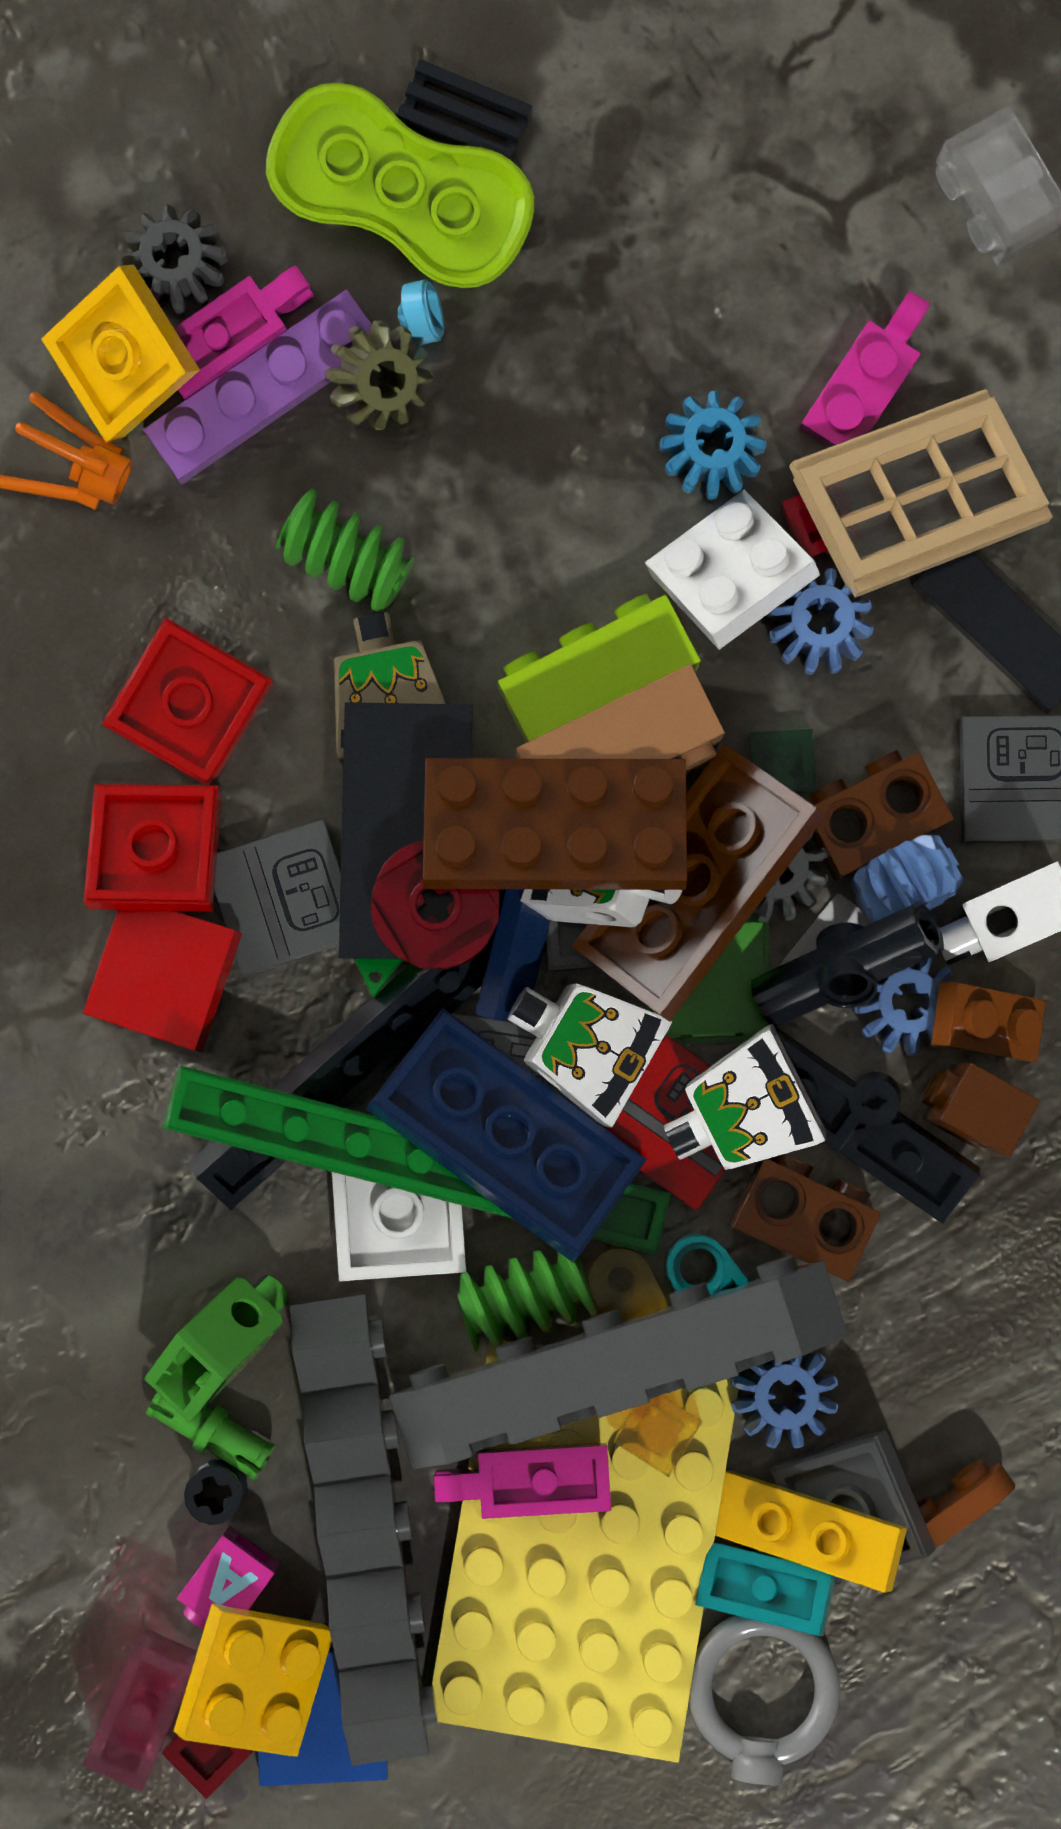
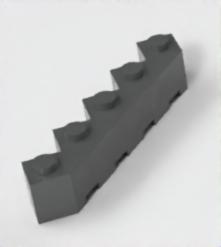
(618, 1363)
(361, 1530)

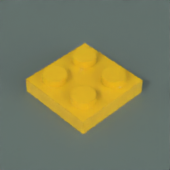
(120, 353)
(253, 1681)

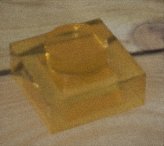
(658, 1433)

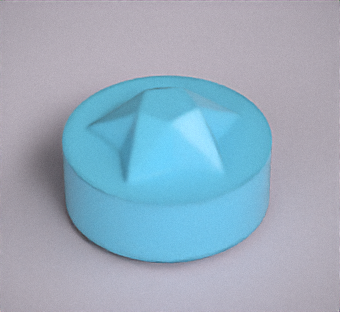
(421, 312)

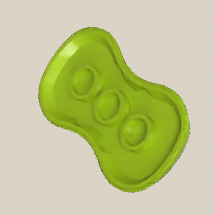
(358, 165)

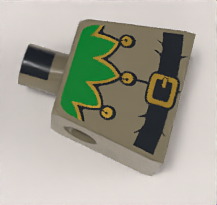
(381, 671)

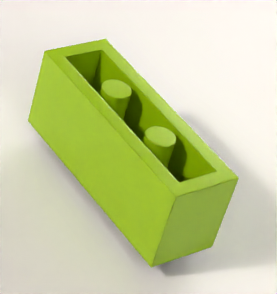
(596, 666)

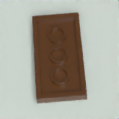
(555, 824)
(738, 844)

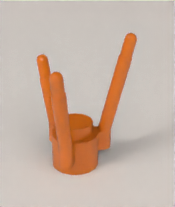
(98, 470)

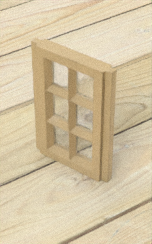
(920, 492)

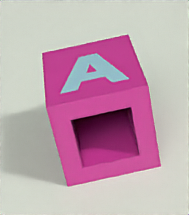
(228, 1577)

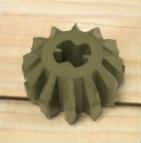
(398, 389)

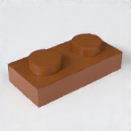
(988, 1021)

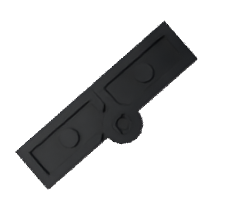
(872, 1133)

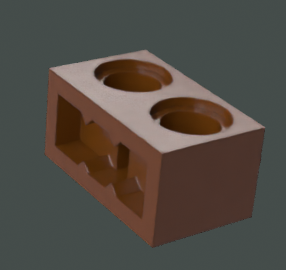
(880, 824)
(978, 1108)
(799, 1229)

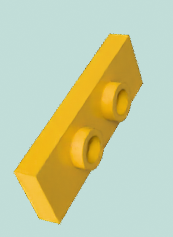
(810, 1531)

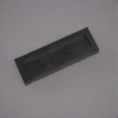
(997, 625)

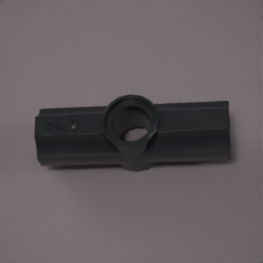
(847, 964)

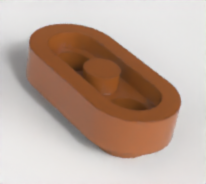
(974, 1494)

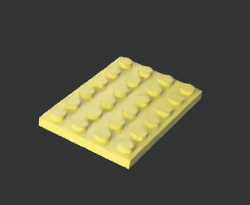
(588, 1617)

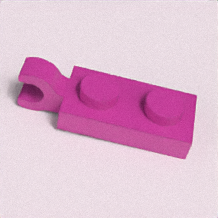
(239, 325)
(867, 377)
(532, 1481)

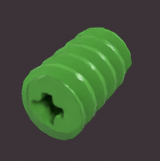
(344, 552)
(523, 1297)

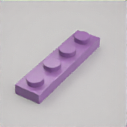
(255, 390)

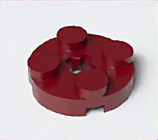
(426, 941)

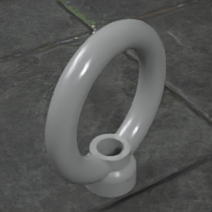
(760, 1758)

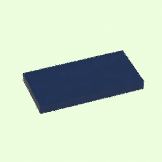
(507, 1134)

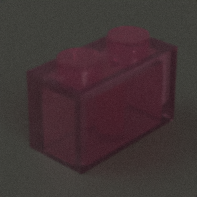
(141, 1710)

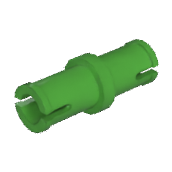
(217, 1434)

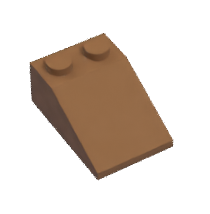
(653, 722)

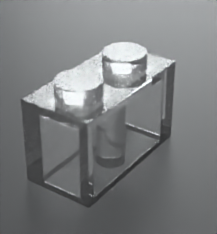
(1000, 186)

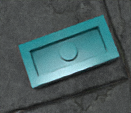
(765, 1589)

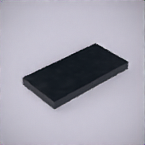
(386, 803)

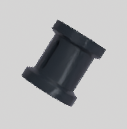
(207, 1509)

